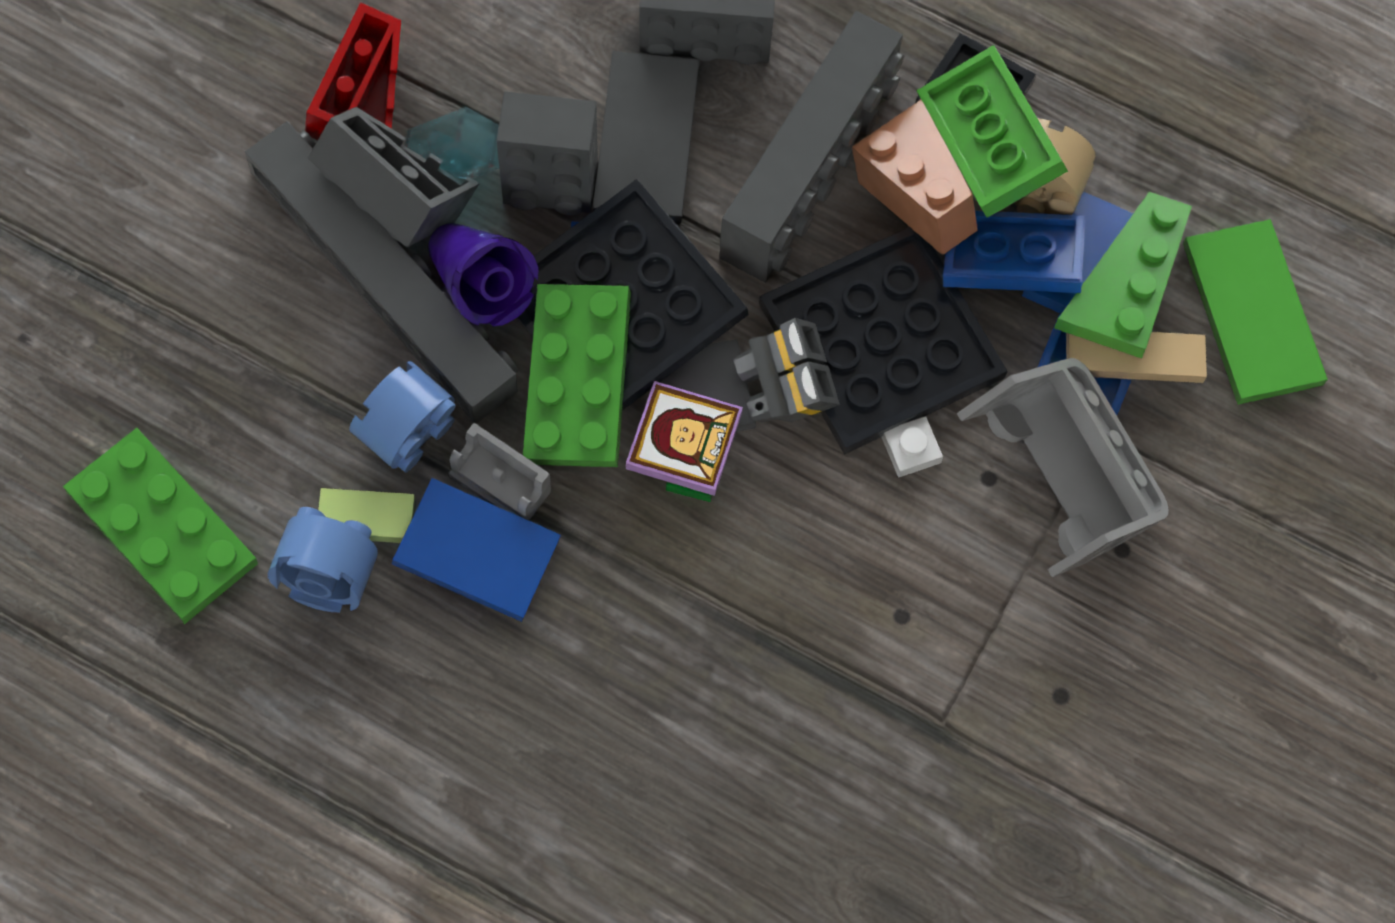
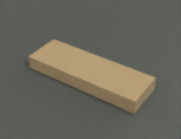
(1166, 358)

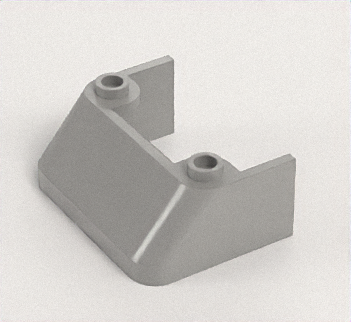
(1080, 453)

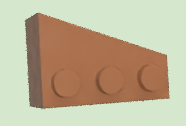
(917, 178)

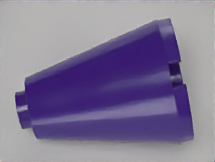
(483, 273)

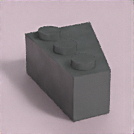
(389, 179)

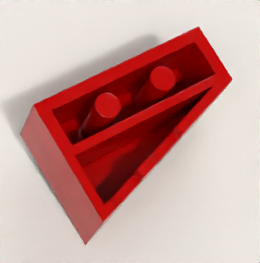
(360, 71)

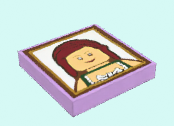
(684, 438)

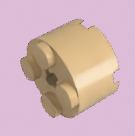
(1065, 191)

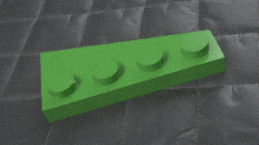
(1130, 279)

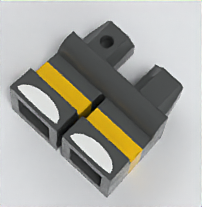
(789, 373)

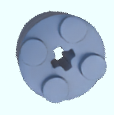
(403, 416)
(323, 560)

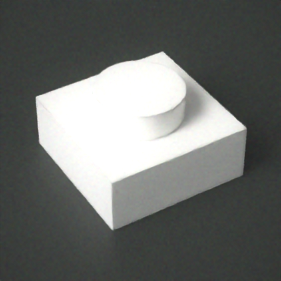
(912, 447)

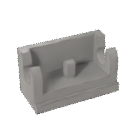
(499, 474)

